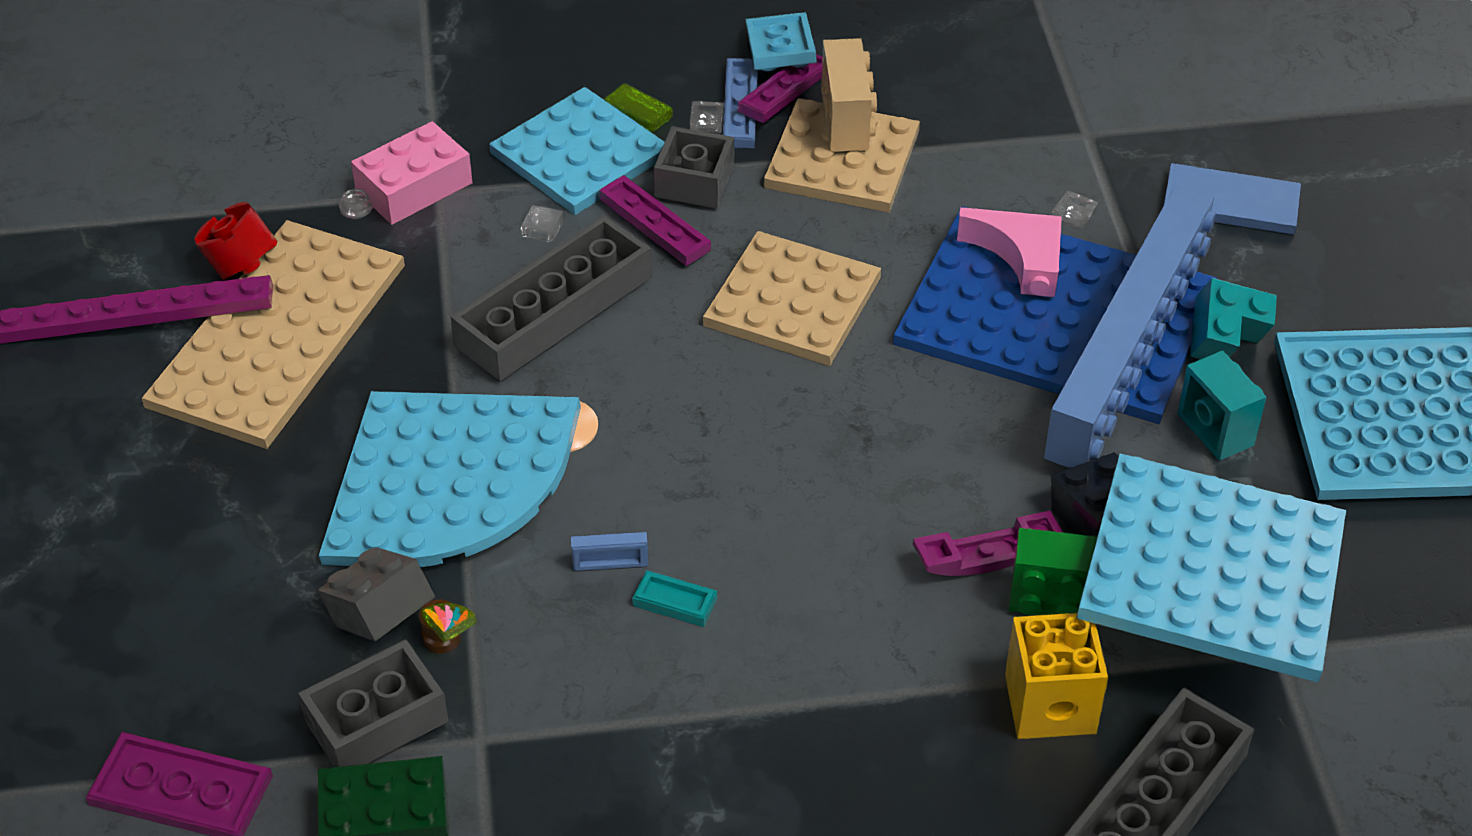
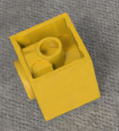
(1055, 676)

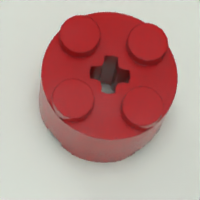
(235, 240)

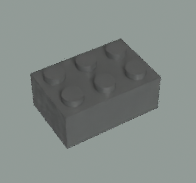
(374, 706)

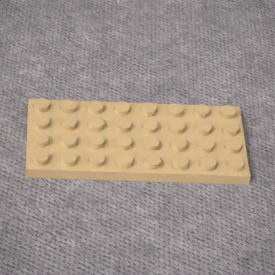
(257, 366)

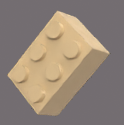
(848, 95)

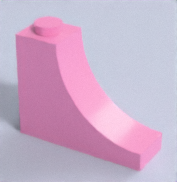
(1022, 239)

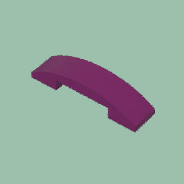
(979, 552)

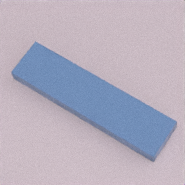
(740, 81)

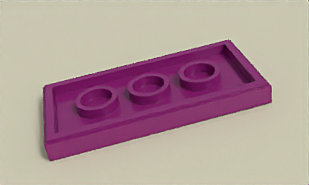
(179, 786)

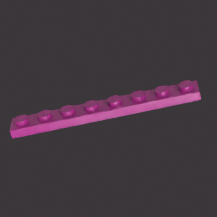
(136, 309)

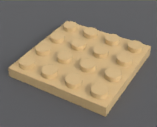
(853, 178)
(792, 298)

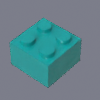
(1221, 405)

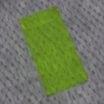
(640, 107)

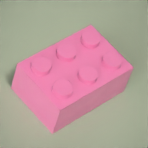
(412, 172)

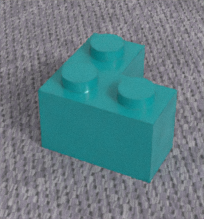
(1227, 314)

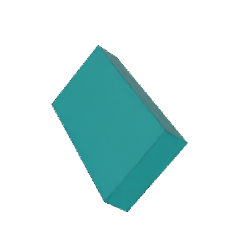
(675, 598)

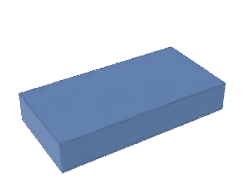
(609, 551)

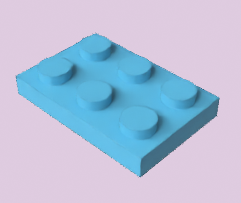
(781, 41)

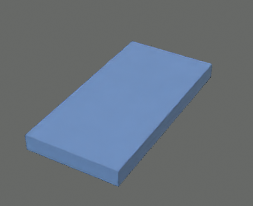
(1241, 197)

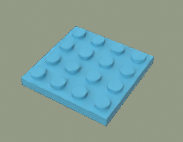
(578, 149)

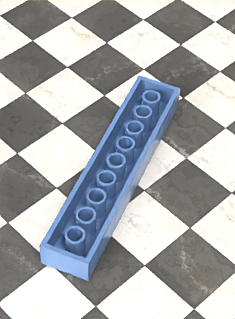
(1129, 328)

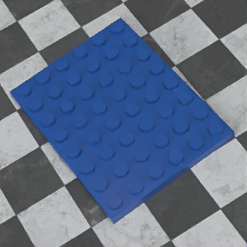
(978, 318)

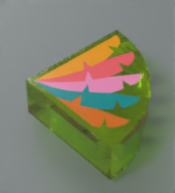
(448, 619)

